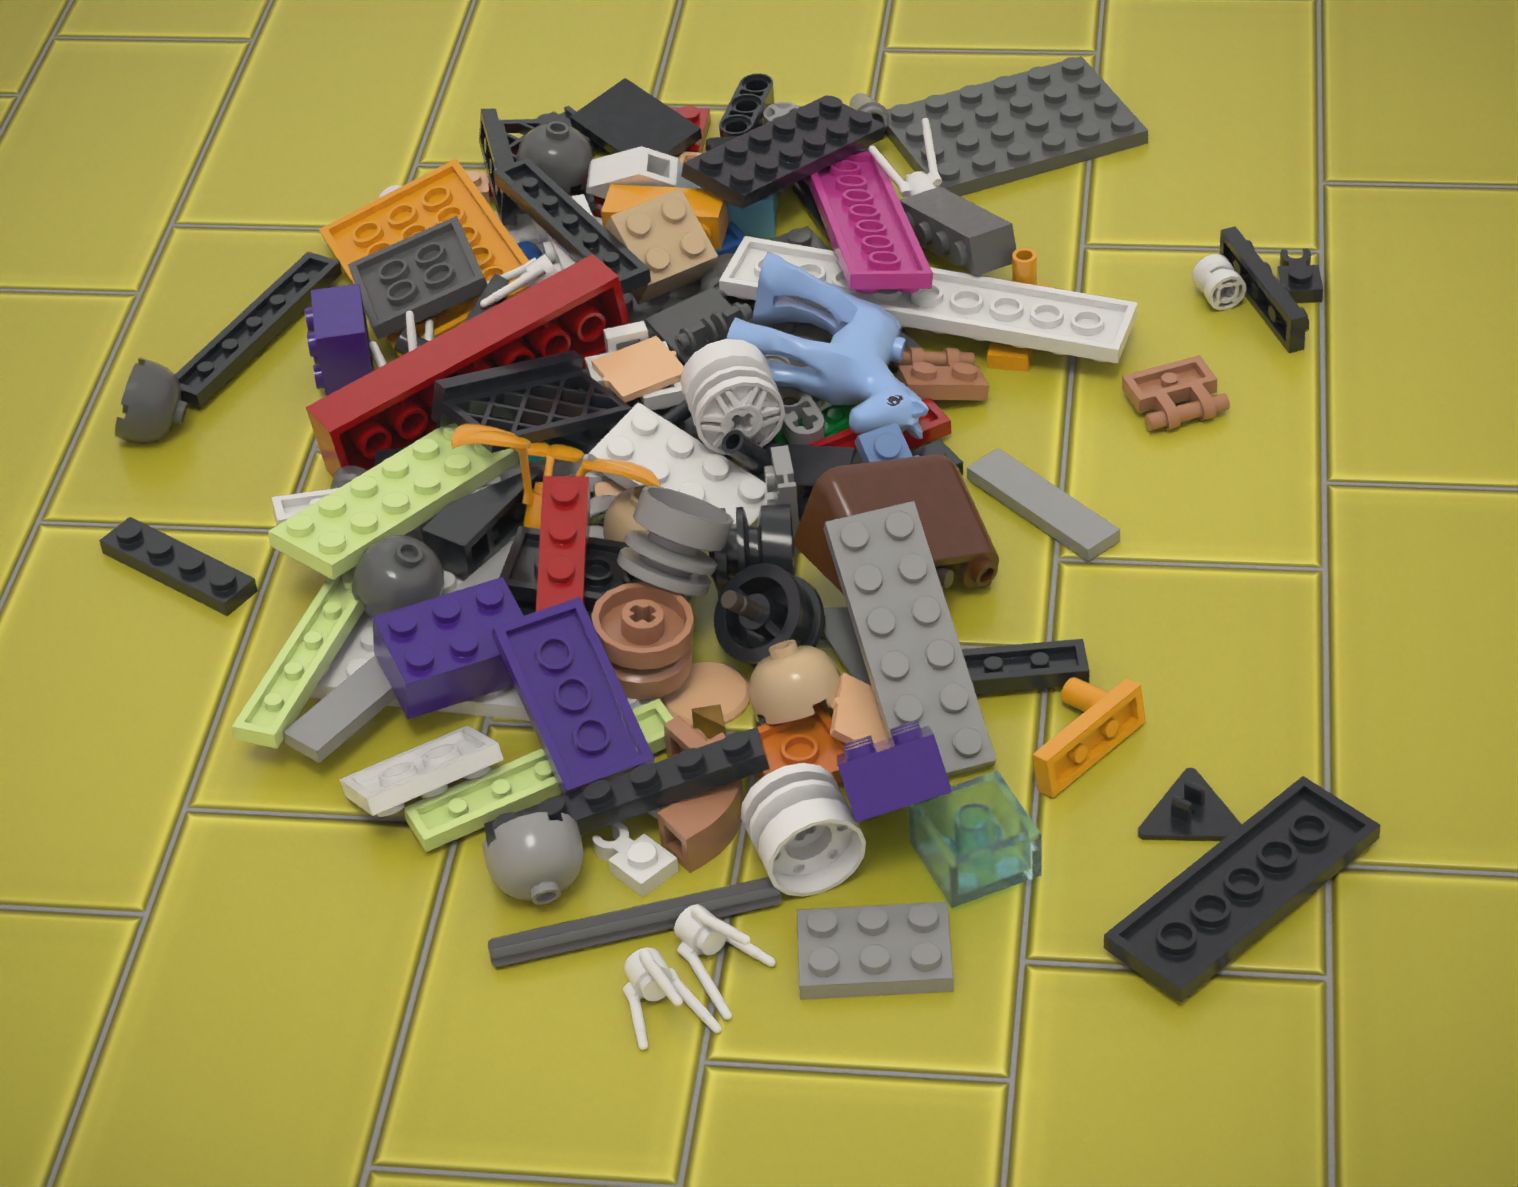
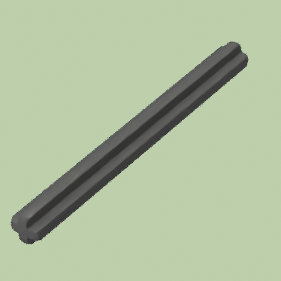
(628, 922)

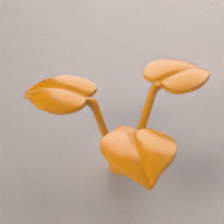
(489, 435)

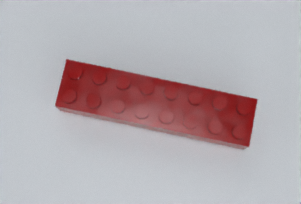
(395, 401)

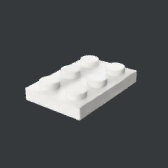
(421, 771)

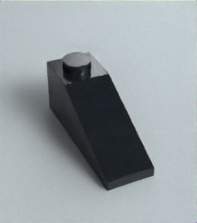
(478, 525)

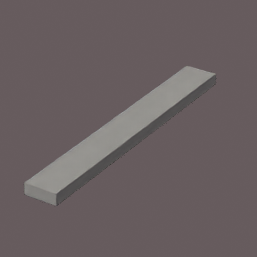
(362, 693)

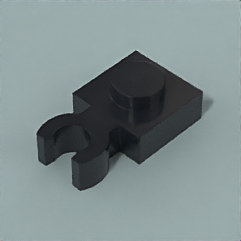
(1300, 277)

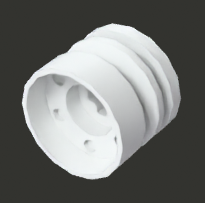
(730, 390)
(803, 829)

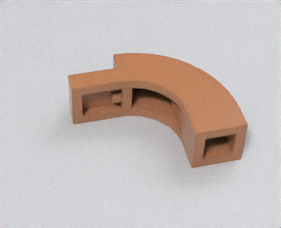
(702, 824)

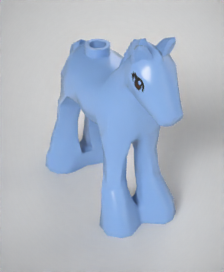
(849, 367)

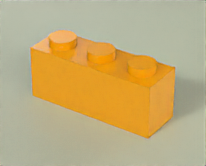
(708, 207)

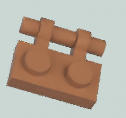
(942, 374)
(1171, 384)

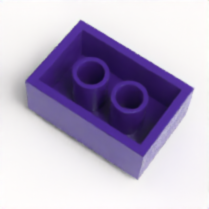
(445, 647)
(892, 771)

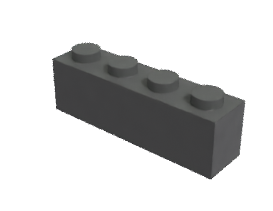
(960, 231)

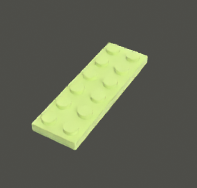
(387, 501)

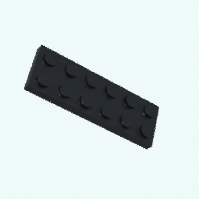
(783, 151)
(1241, 888)

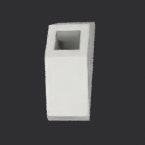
(635, 167)

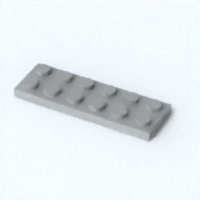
(908, 632)

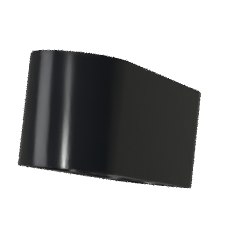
(747, 105)

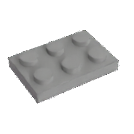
(874, 950)

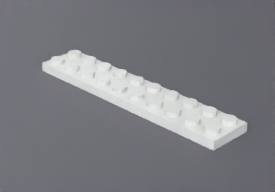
(963, 304)

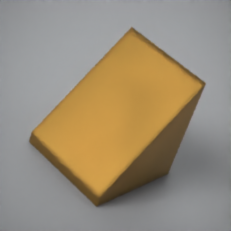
(709, 720)

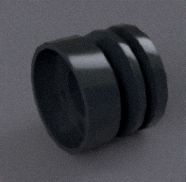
(754, 545)

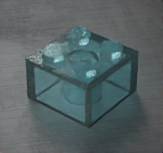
(976, 839)

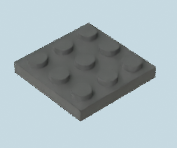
(418, 276)

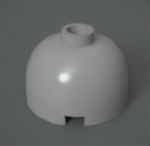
(535, 857)

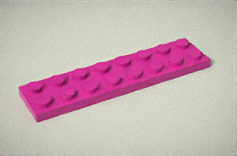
(869, 227)

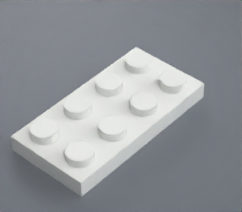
(681, 463)

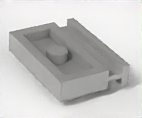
(780, 480)

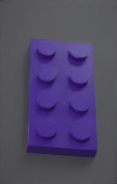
(572, 695)

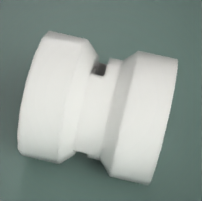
(1219, 282)

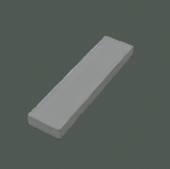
(1043, 504)

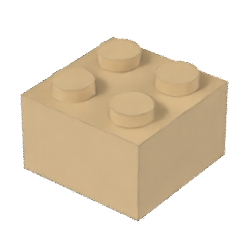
(666, 240)

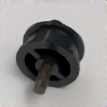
(766, 608)

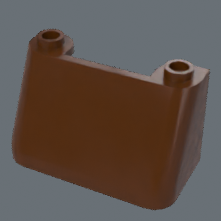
(941, 498)

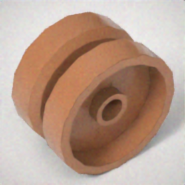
(646, 638)

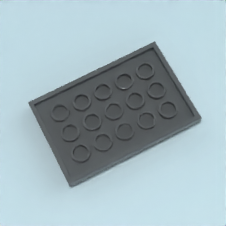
(1016, 126)

